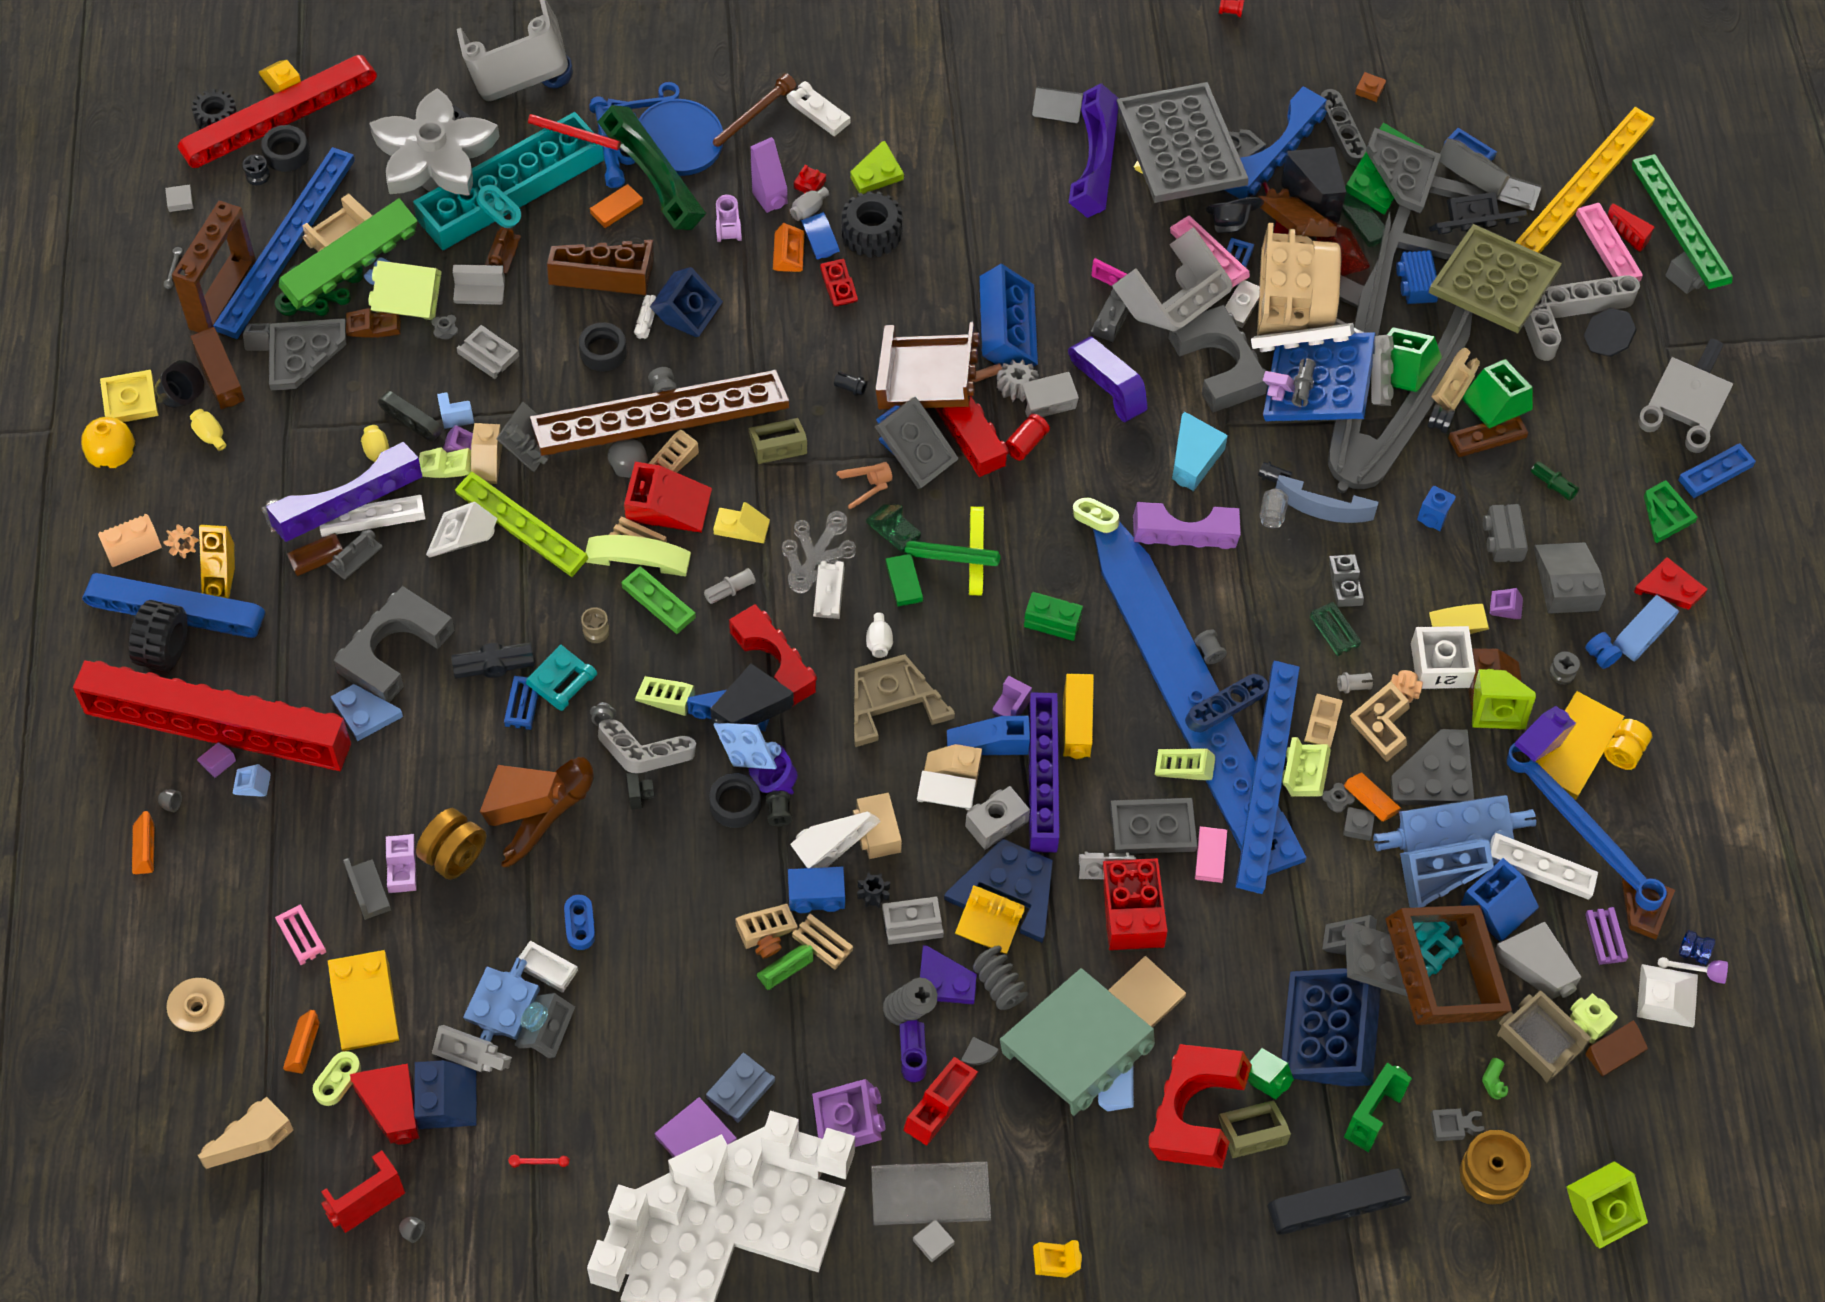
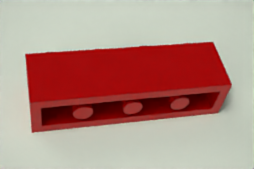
(975, 437)

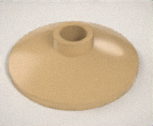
(191, 994)

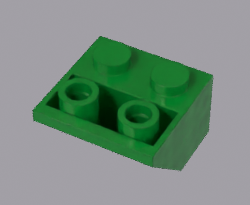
(1412, 358)
(1499, 394)

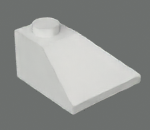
(462, 528)
(1667, 995)

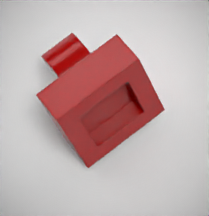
(809, 180)

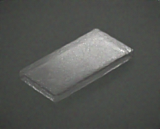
(930, 1192)

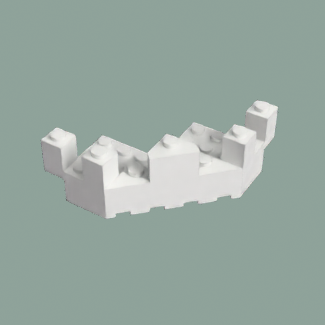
(718, 1197)

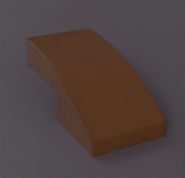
(369, 324)

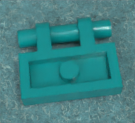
(1434, 933)

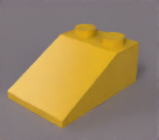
(363, 1000)

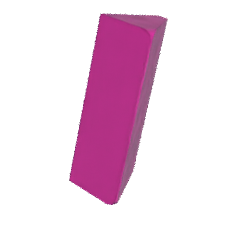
(1106, 272)

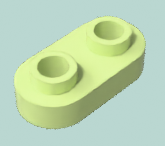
(1096, 515)
(335, 1079)

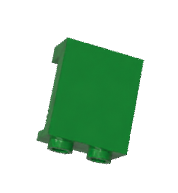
(1363, 1127)

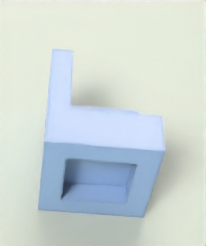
(455, 413)

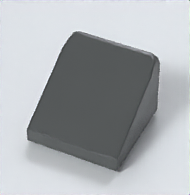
(257, 337)

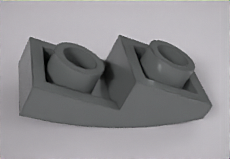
(1345, 580)

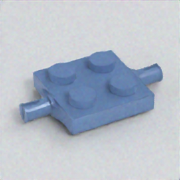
(501, 1002)

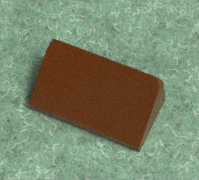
(1617, 1048)

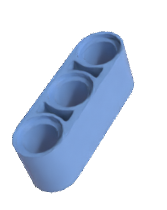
(1645, 628)

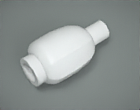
(879, 636)

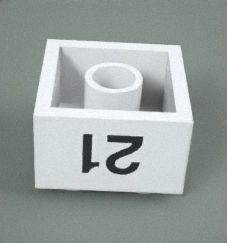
(1443, 657)

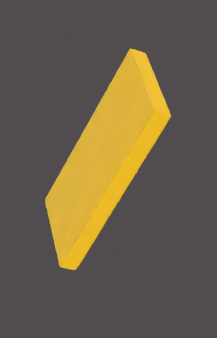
(1582, 749)

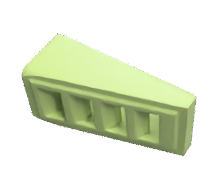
(676, 688)
(1201, 769)

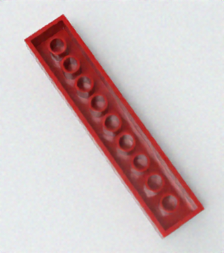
(212, 715)

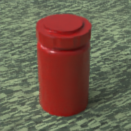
(1027, 436)

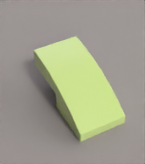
(440, 464)

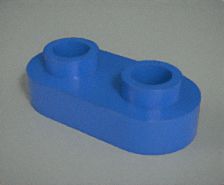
(580, 923)

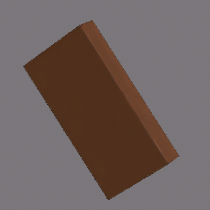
(315, 554)

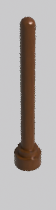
(783, 86)

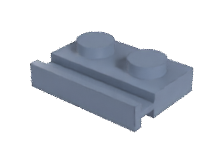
(740, 1087)

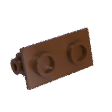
(503, 249)

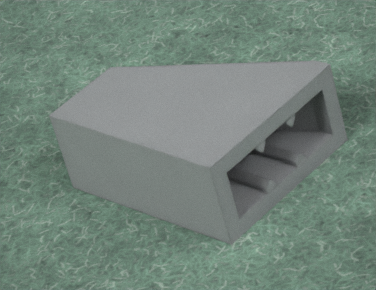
(1539, 961)

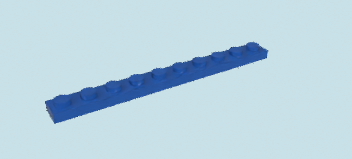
(283, 243)
(1267, 778)

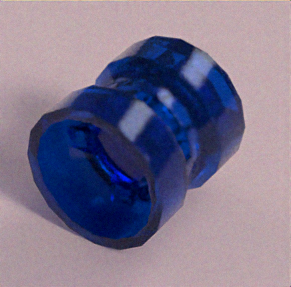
(1703, 948)

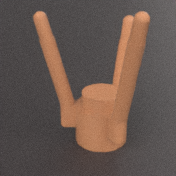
(876, 474)

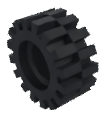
(209, 102)

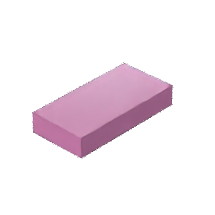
(1211, 854)

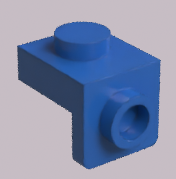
(1435, 508)

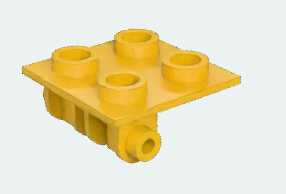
(989, 919)

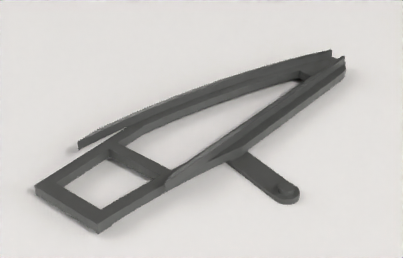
(1358, 458)

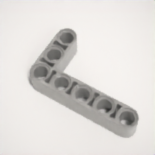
(1575, 300)

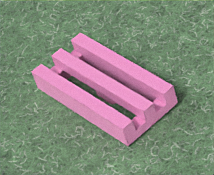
(310, 952)

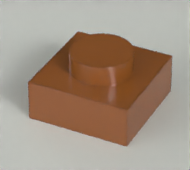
(1370, 87)

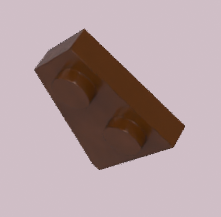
(1641, 920)

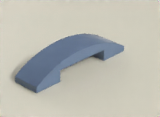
(1324, 507)

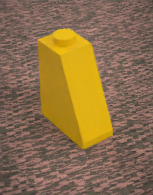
(1078, 715)

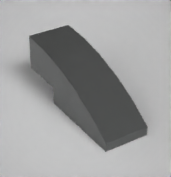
(1473, 167)

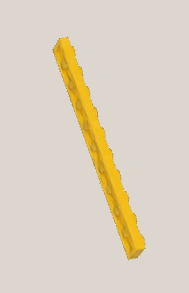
(1586, 180)

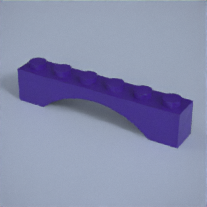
(1100, 116)
(300, 514)

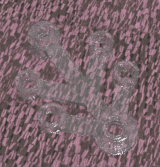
(815, 554)

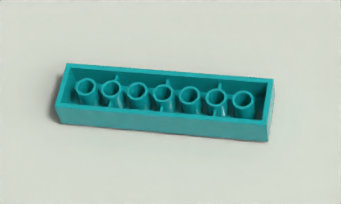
(519, 172)

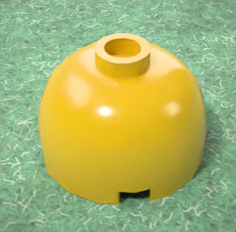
(107, 442)

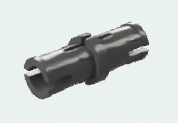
(1303, 382)

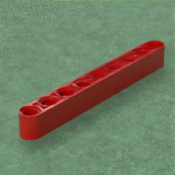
(276, 110)

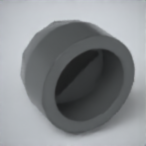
(170, 800)
(412, 1228)

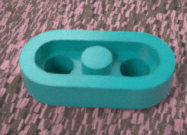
(500, 205)

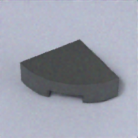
(979, 1053)

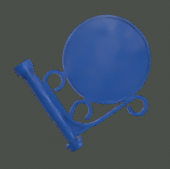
(677, 126)

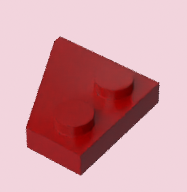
(1672, 585)

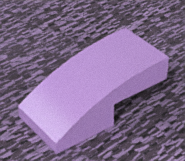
(401, 863)

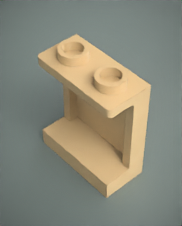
(336, 225)

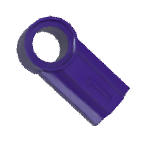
(913, 1049)

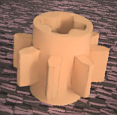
(173, 539)
(1408, 684)

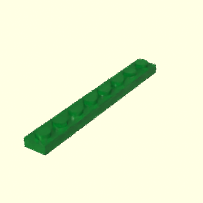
(1682, 222)

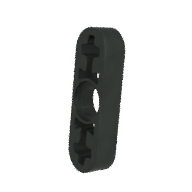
(410, 416)

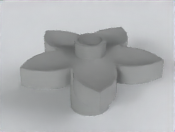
(432, 147)

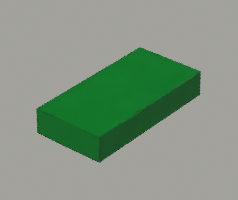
(904, 580)

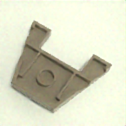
(888, 687)

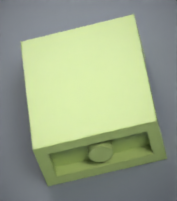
(405, 289)

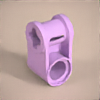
(728, 221)

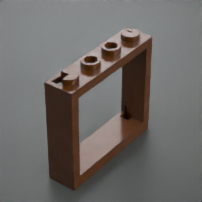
(222, 223)
(1479, 954)

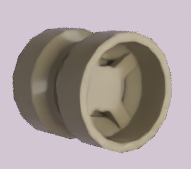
(595, 625)

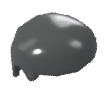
(624, 454)

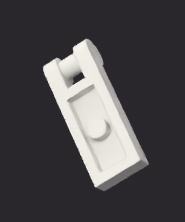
(818, 109)

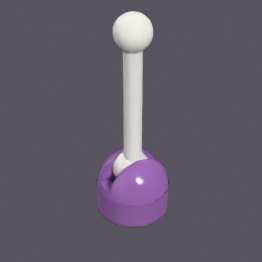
(1715, 970)

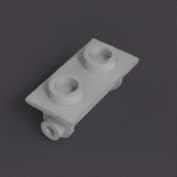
(1092, 863)

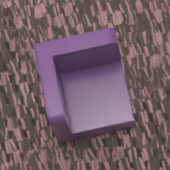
(1013, 698)

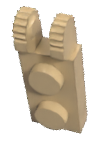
(1456, 380)

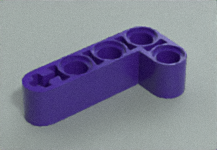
(1112, 375)

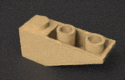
(254, 1133)

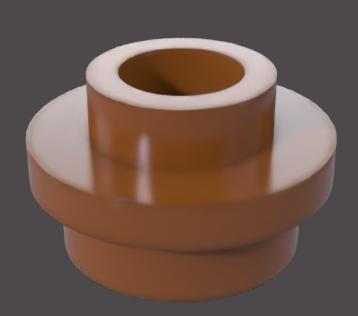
(768, 946)

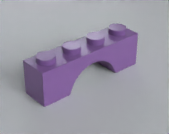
(1156, 525)

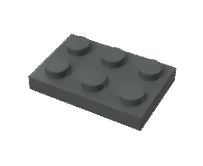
(916, 442)
(1153, 826)
(1372, 958)

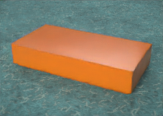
(616, 206)
(1372, 797)

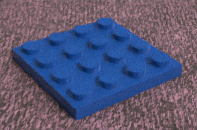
(1339, 379)

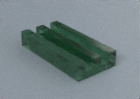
(1326, 632)

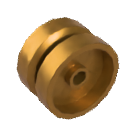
(451, 843)
(1495, 1167)

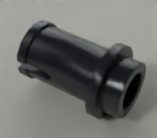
(850, 383)
(1272, 472)

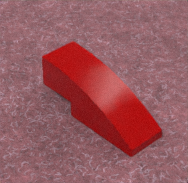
(940, 1101)

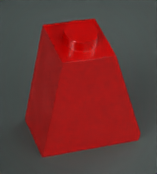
(389, 1100)

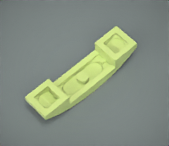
(639, 551)

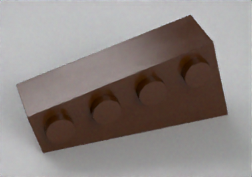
(602, 267)

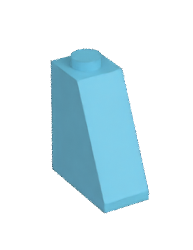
(1196, 451)

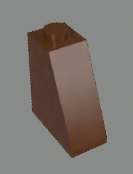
(217, 368)

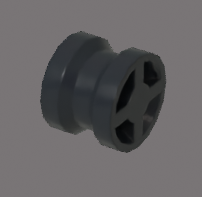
(259, 165)
(1441, 418)

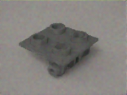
(520, 439)

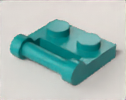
(555, 672)

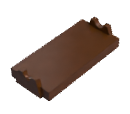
(1296, 214)

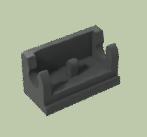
(1110, 318)

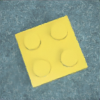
(129, 396)

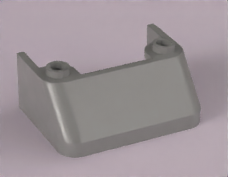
(519, 62)
(1201, 282)

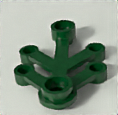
(289, 309)

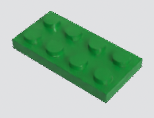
(1367, 182)

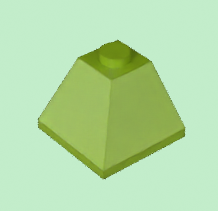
(1501, 701)

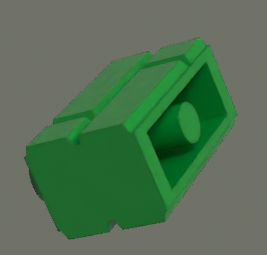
(1053, 616)

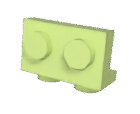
(1306, 768)

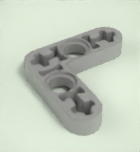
(644, 757)

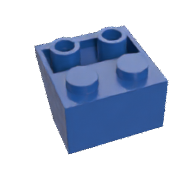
(1502, 898)

